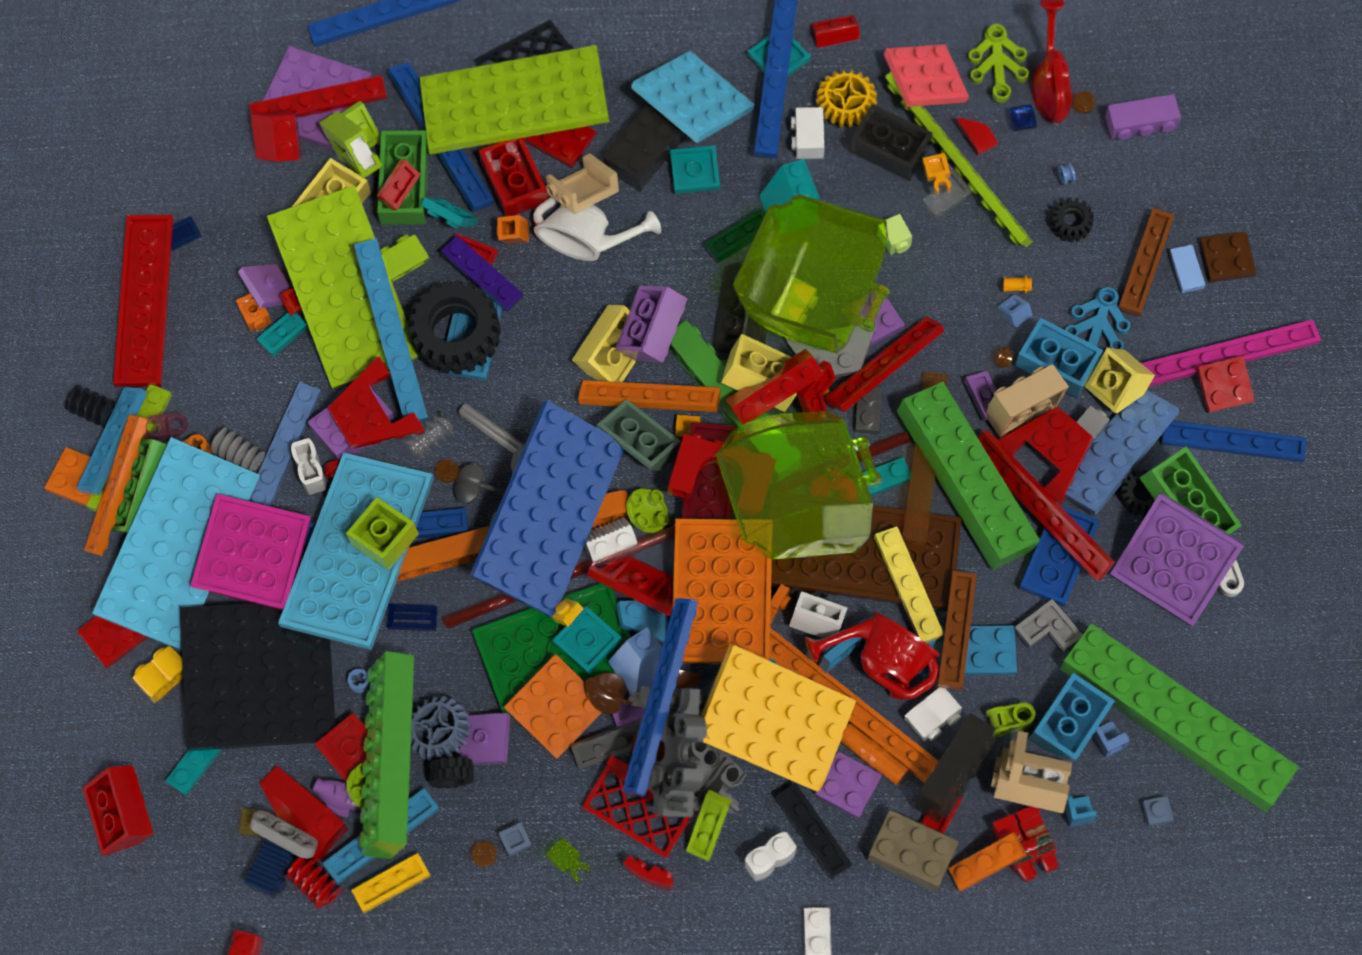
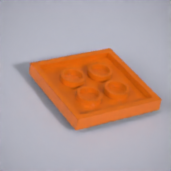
(554, 706)

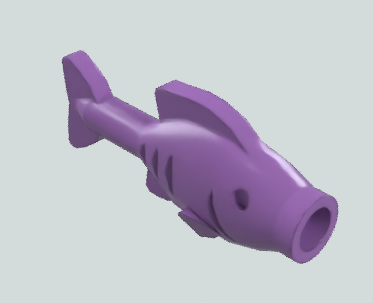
(335, 796)

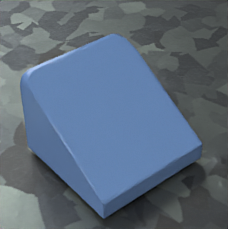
(1015, 310)

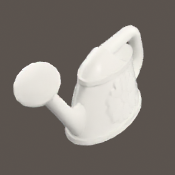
(583, 233)

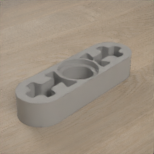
(271, 827)

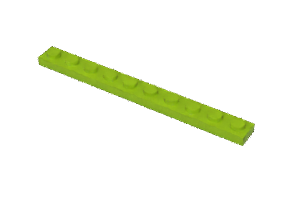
(964, 168)

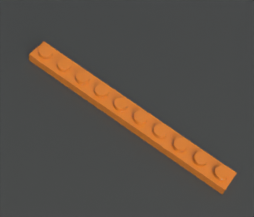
(863, 716)

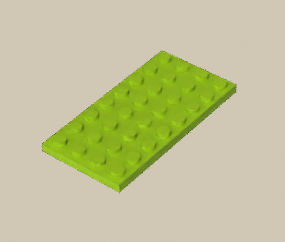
(513, 99)
(326, 276)

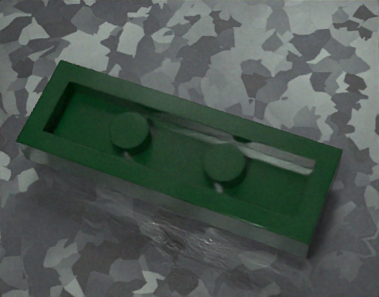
(735, 237)

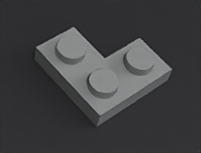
(1049, 621)

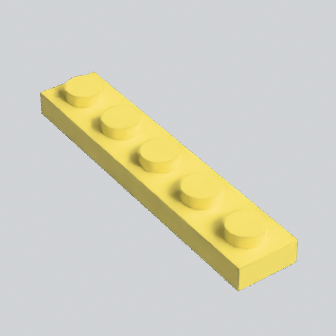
(908, 585)

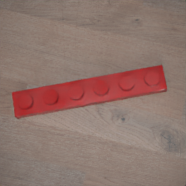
(326, 98)
(884, 364)

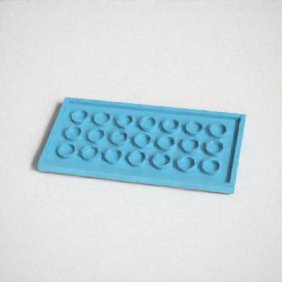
(165, 542)
(338, 587)

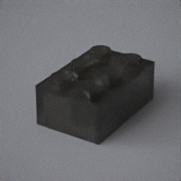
(891, 142)

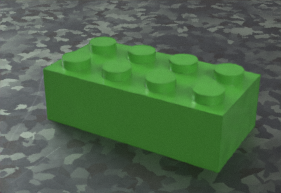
(414, 149)
(1189, 485)

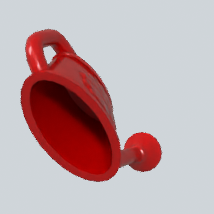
(1051, 78)
(888, 652)

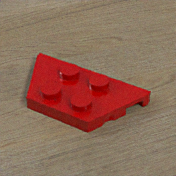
(637, 581)

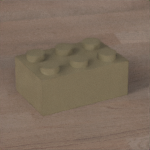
(912, 851)

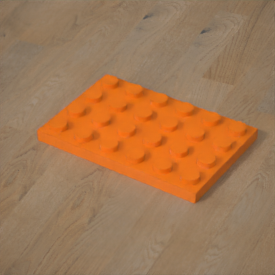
(730, 586)

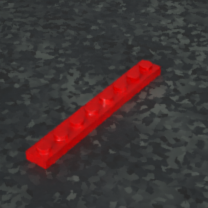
(1047, 509)

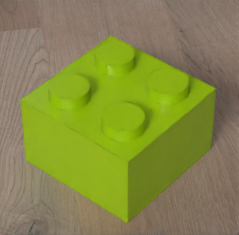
(382, 533)

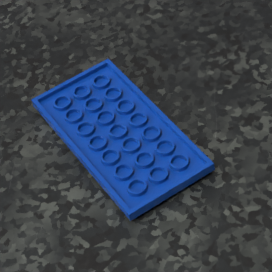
(548, 509)

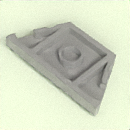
(848, 360)

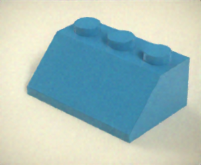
(1068, 353)
(1071, 718)

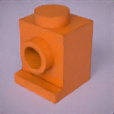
(254, 316)

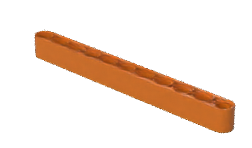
(466, 546)

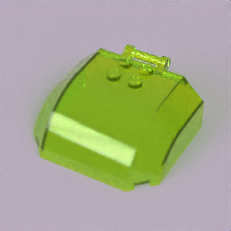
(814, 272)
(799, 484)

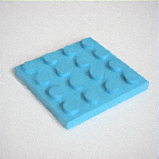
(693, 96)

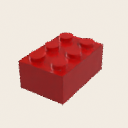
(513, 176)

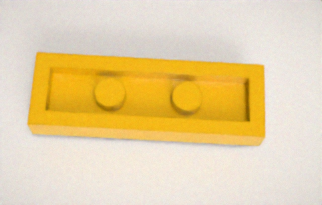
(391, 883)

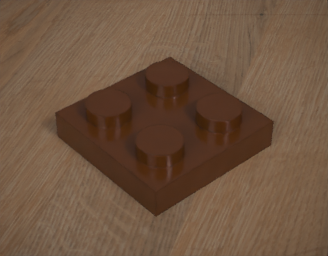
(1227, 257)

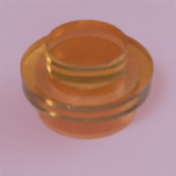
(1084, 102)
(1004, 357)
(447, 471)
(484, 854)

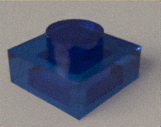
(1023, 117)

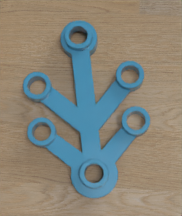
(1099, 322)

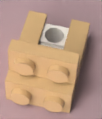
(1031, 777)

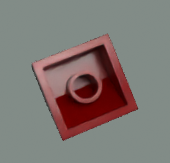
(276, 135)

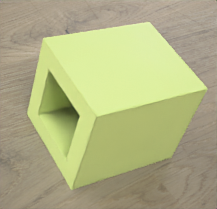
(898, 235)

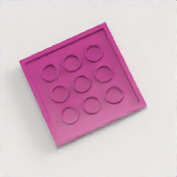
(251, 551)

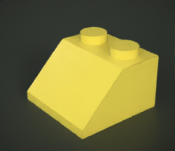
(1119, 379)

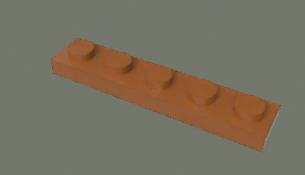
(1146, 262)
(957, 630)

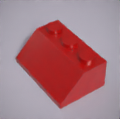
(117, 809)

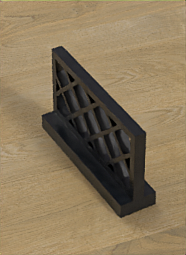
(531, 35)

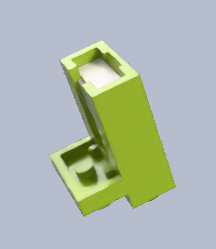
(352, 136)

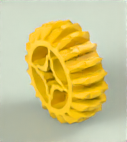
(836, 90)

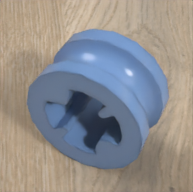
(1066, 173)
(357, 673)

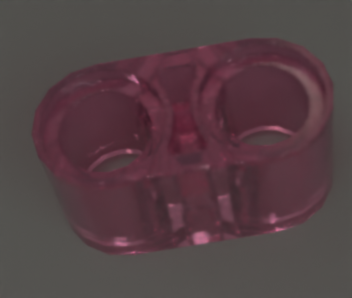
(164, 428)

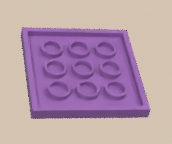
(306, 72)
(1177, 559)

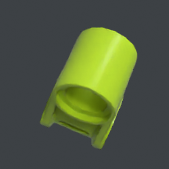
(1008, 718)

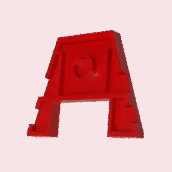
(362, 416)
(1059, 441)

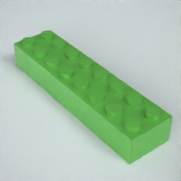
(968, 475)
(387, 756)

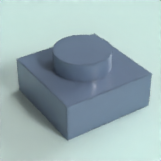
(1157, 811)
(515, 839)

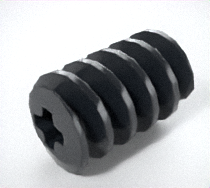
(89, 406)

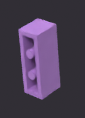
(1142, 117)

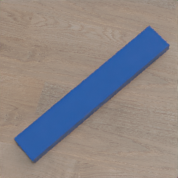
(1235, 441)

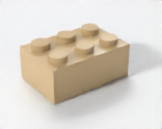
(1026, 399)

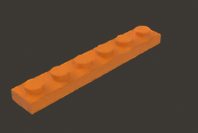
(650, 395)
(115, 485)

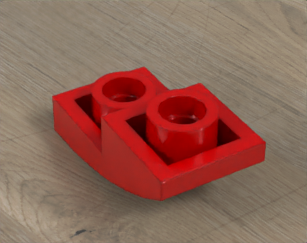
(655, 877)

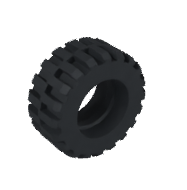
(451, 300)

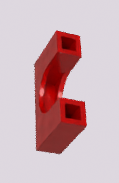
(691, 459)

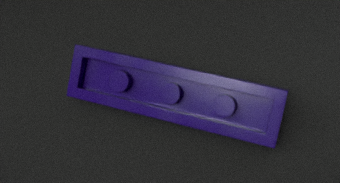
(482, 273)

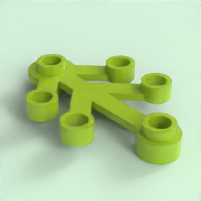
(998, 60)

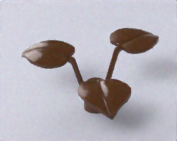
(609, 689)

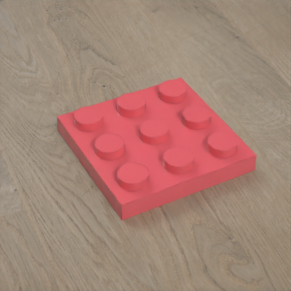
(926, 75)

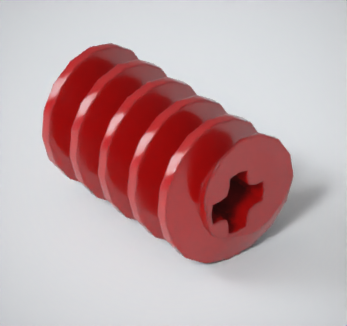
(312, 883)

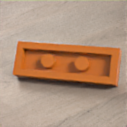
(987, 862)

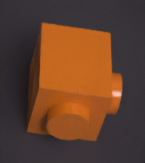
(512, 229)

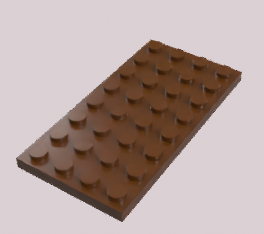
(865, 572)

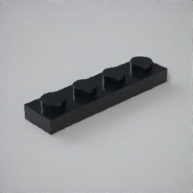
(813, 831)

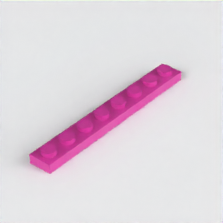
(1251, 347)

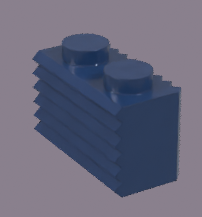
(270, 869)

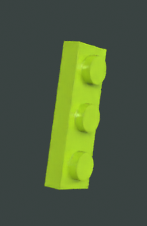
(709, 825)

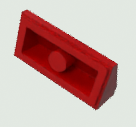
(835, 31)

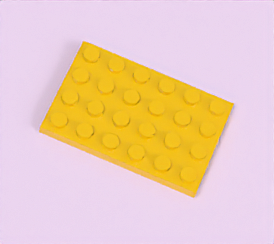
(775, 718)

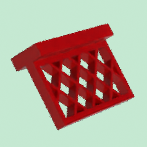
(620, 769)

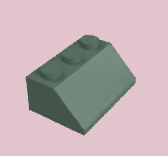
(640, 436)

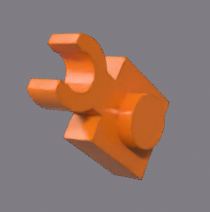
(780, 601)

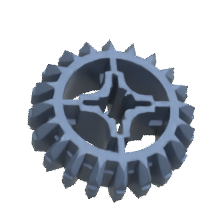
(442, 736)

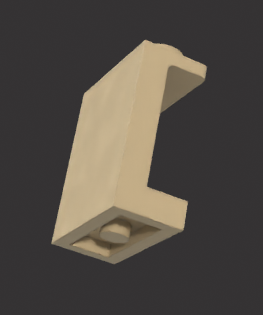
(585, 186)

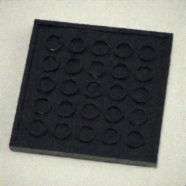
(253, 679)

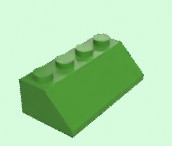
(142, 473)

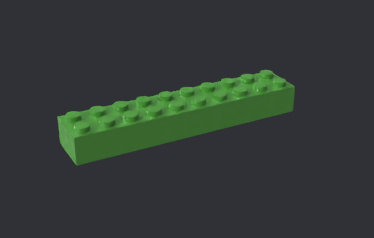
(1181, 718)

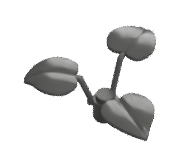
(469, 481)

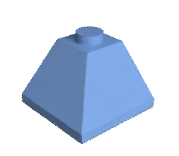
(637, 660)

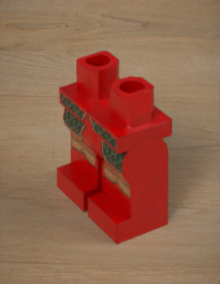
(1033, 838)

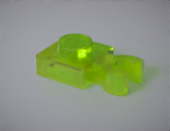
(565, 857)

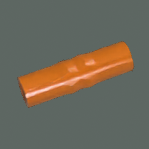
(873, 754)

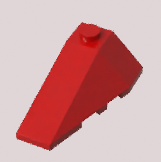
(303, 811)

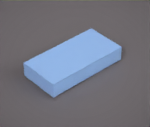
(1187, 268)

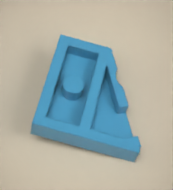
(638, 616)

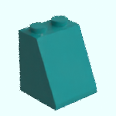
(788, 182)

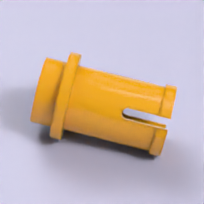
(1018, 284)

